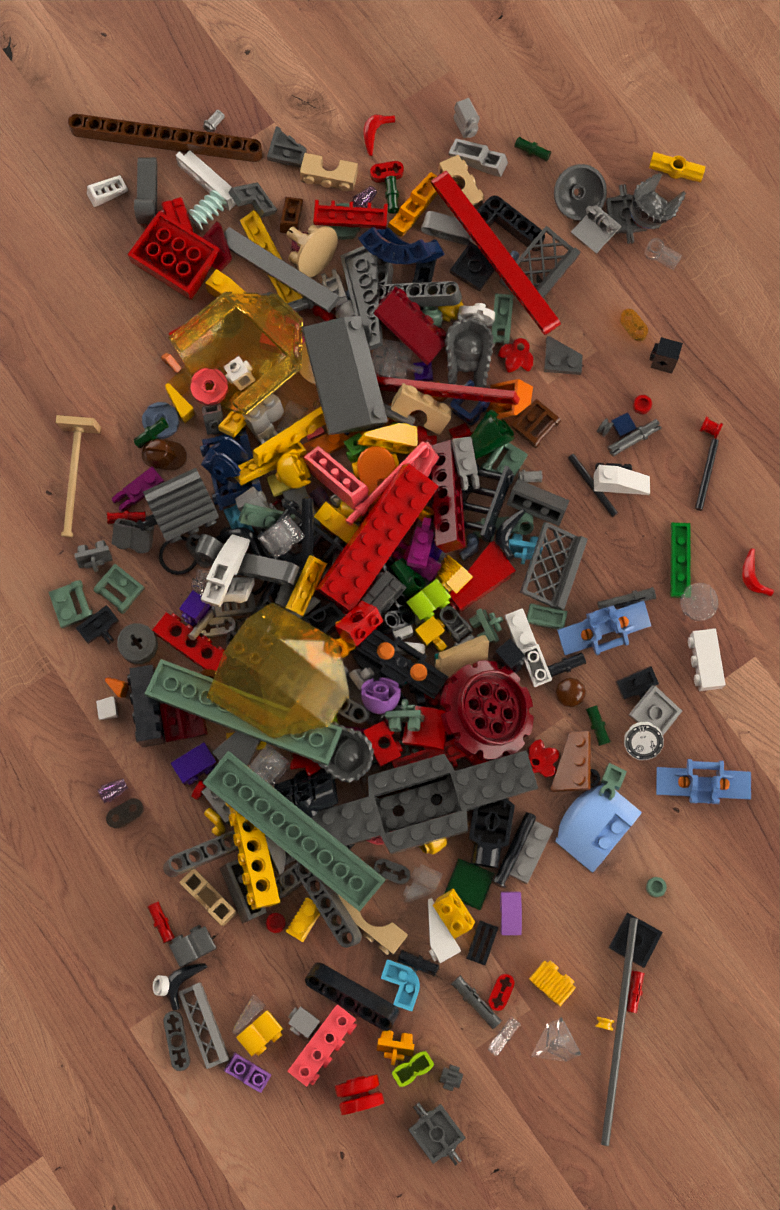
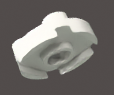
(477, 312)

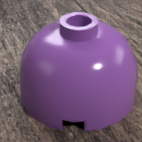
(380, 695)

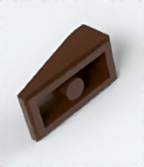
(291, 214)

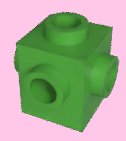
(354, 451)

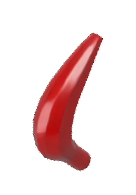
(371, 127)
(749, 576)

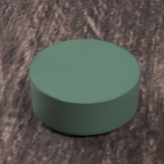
(656, 887)

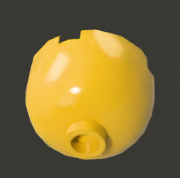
(292, 470)

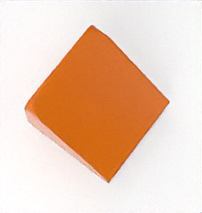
(119, 687)

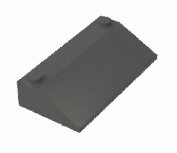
(344, 375)

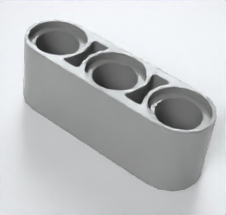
(445, 227)

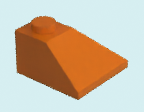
(523, 391)

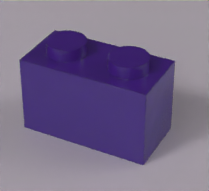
(193, 609)
(194, 764)

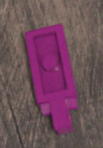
(421, 545)

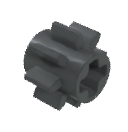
(451, 1077)

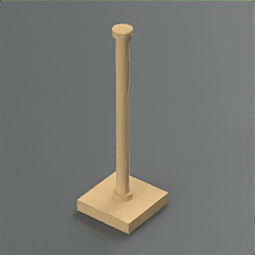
(77, 425)

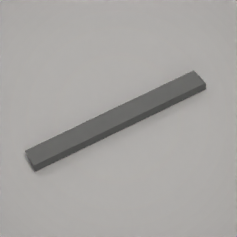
(281, 270)

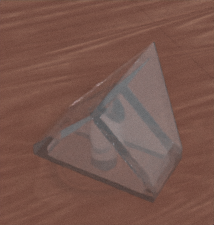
(556, 1043)

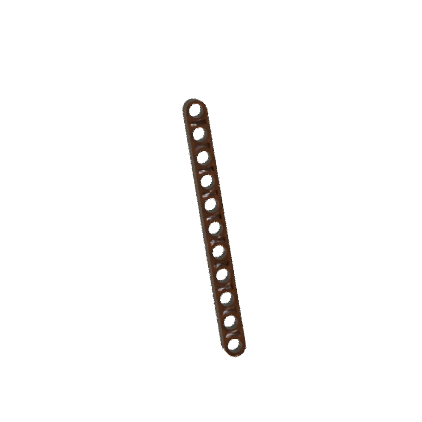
(158, 132)

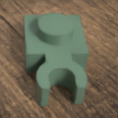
(613, 779)

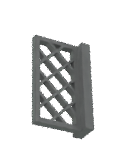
(560, 267)
(566, 574)

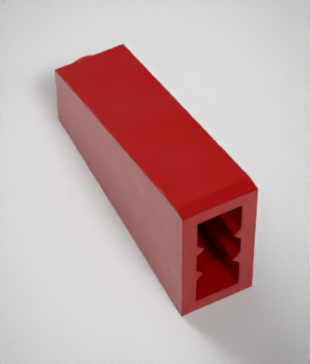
(488, 573)

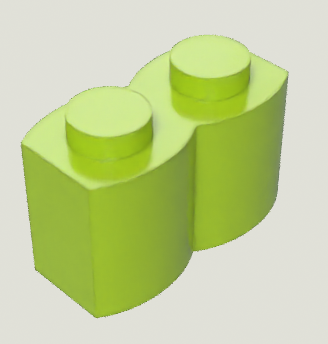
(428, 600)
(417, 1065)

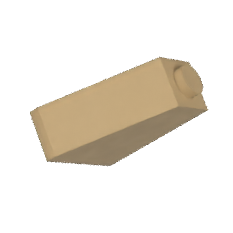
(462, 654)

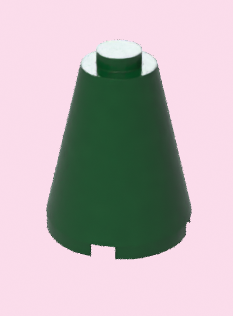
(490, 434)

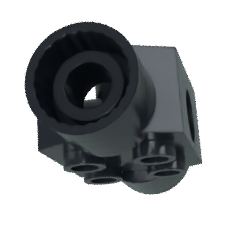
(490, 832)

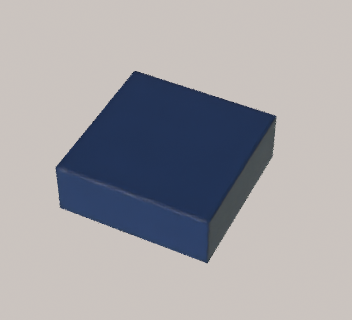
(623, 425)

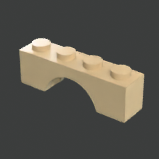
(389, 936)

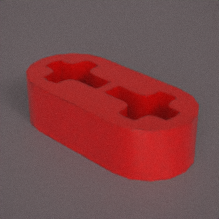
(386, 170)
(505, 995)

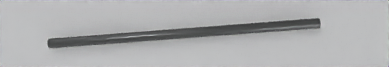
(619, 1032)

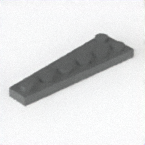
(363, 286)

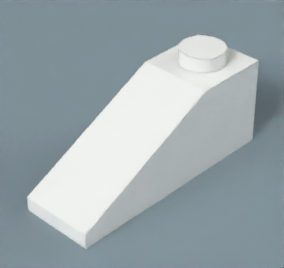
(620, 480)
(441, 941)

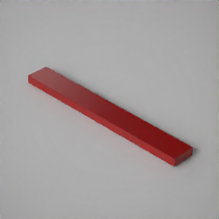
(451, 390)

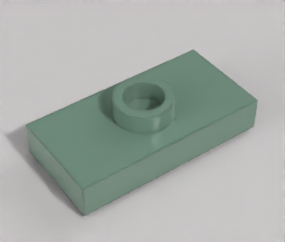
(546, 616)

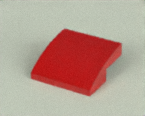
(431, 733)

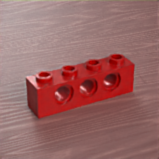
(171, 622)

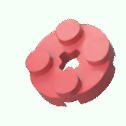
(209, 376)

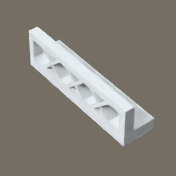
(204, 176)

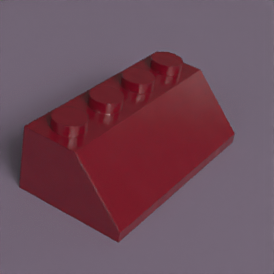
(411, 324)

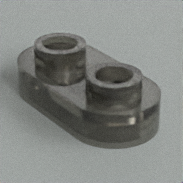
(124, 813)

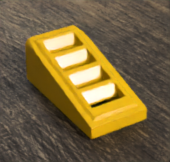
(183, 408)

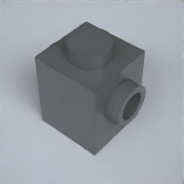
(212, 418)

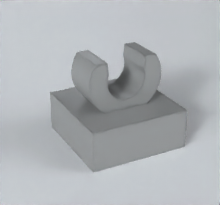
(359, 676)

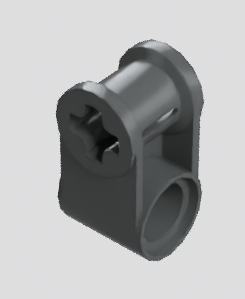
(455, 625)

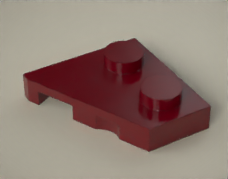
(216, 237)

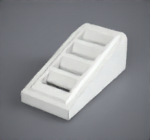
(102, 198)

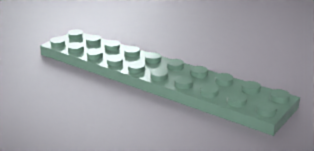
(189, 693)
(294, 831)

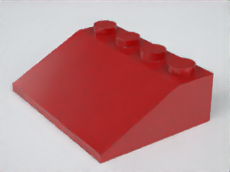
(174, 255)

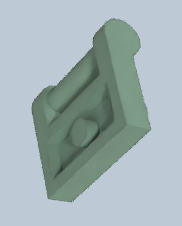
(513, 459)
(122, 583)
(65, 607)

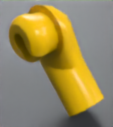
(216, 820)

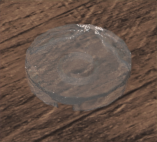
(699, 602)

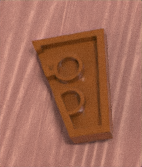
(575, 764)

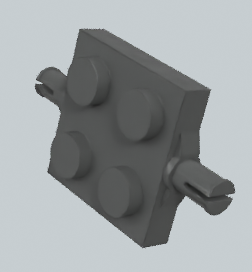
(619, 210)
(437, 1133)

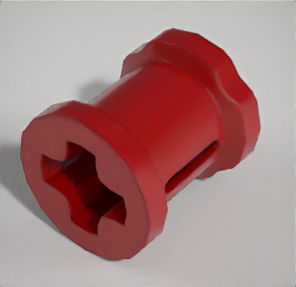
(711, 427)

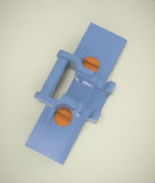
(603, 621)
(703, 789)

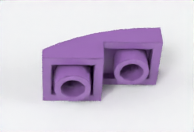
(511, 913)
(247, 1072)

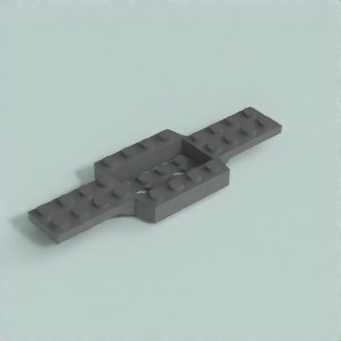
(460, 793)

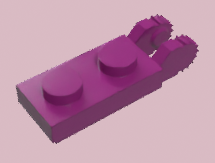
(135, 489)
(432, 565)

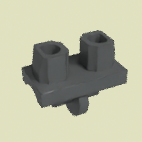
(93, 557)

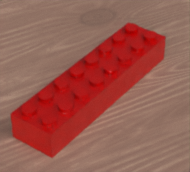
(377, 537)

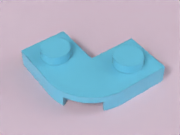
(408, 982)

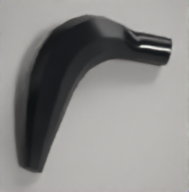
(504, 532)
(245, 533)
(177, 978)

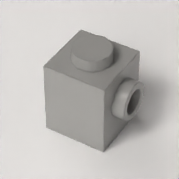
(302, 1022)

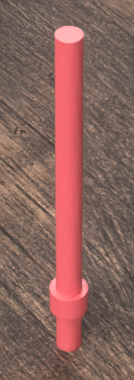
(362, 508)

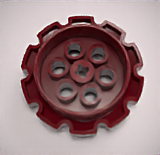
(460, 718)

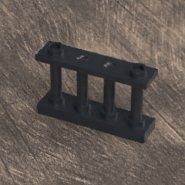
(492, 512)
(289, 556)

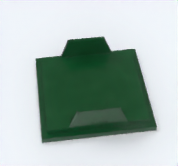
(470, 883)

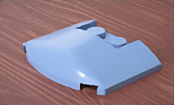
(595, 826)

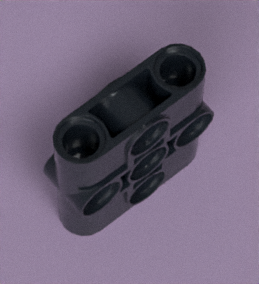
(310, 792)

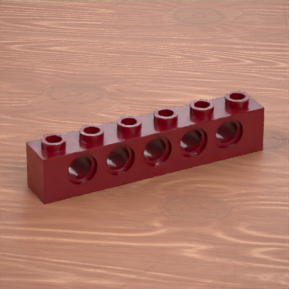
(447, 501)

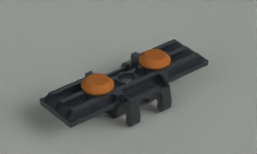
(400, 669)

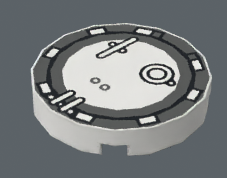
(643, 741)

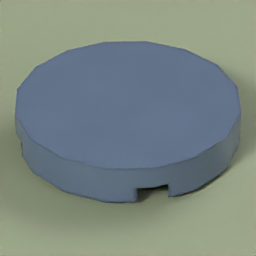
(161, 410)

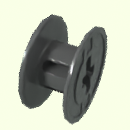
(130, 650)

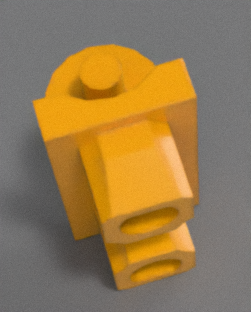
(394, 1049)

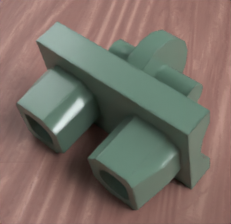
(483, 619)
(404, 713)

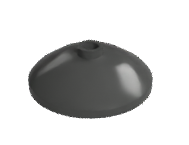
(590, 186)

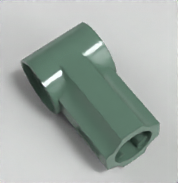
(523, 529)

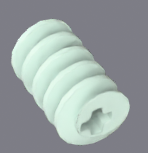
(206, 209)

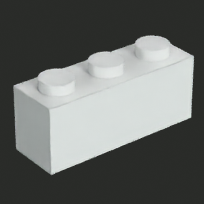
(706, 660)

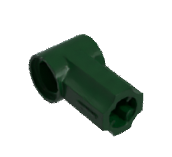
(405, 575)

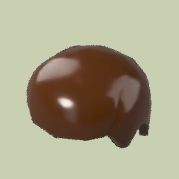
(570, 692)

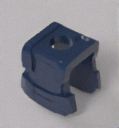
(469, 418)
(222, 457)

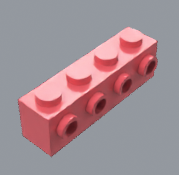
(336, 477)
(322, 1044)

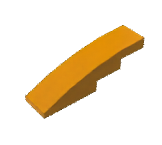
(414, 206)

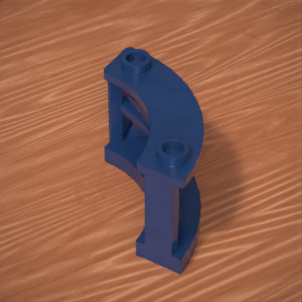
(394, 250)
(229, 486)

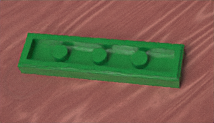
(680, 558)

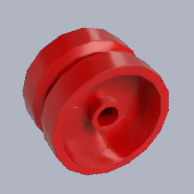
(359, 1094)

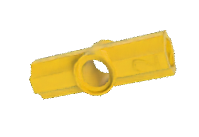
(687, 169)

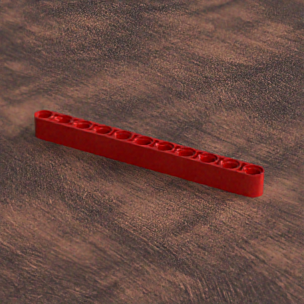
(495, 253)

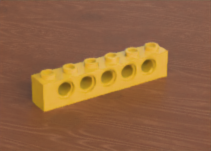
(261, 856)

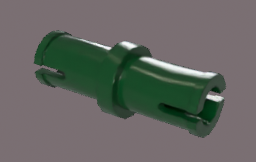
(533, 149)
(392, 194)
(151, 432)
(598, 725)

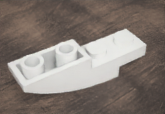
(223, 569)
(525, 641)

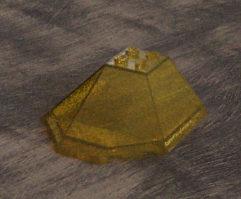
(246, 326)
(281, 674)

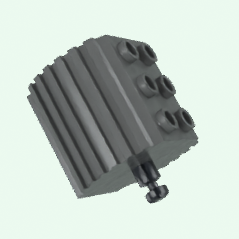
(179, 506)

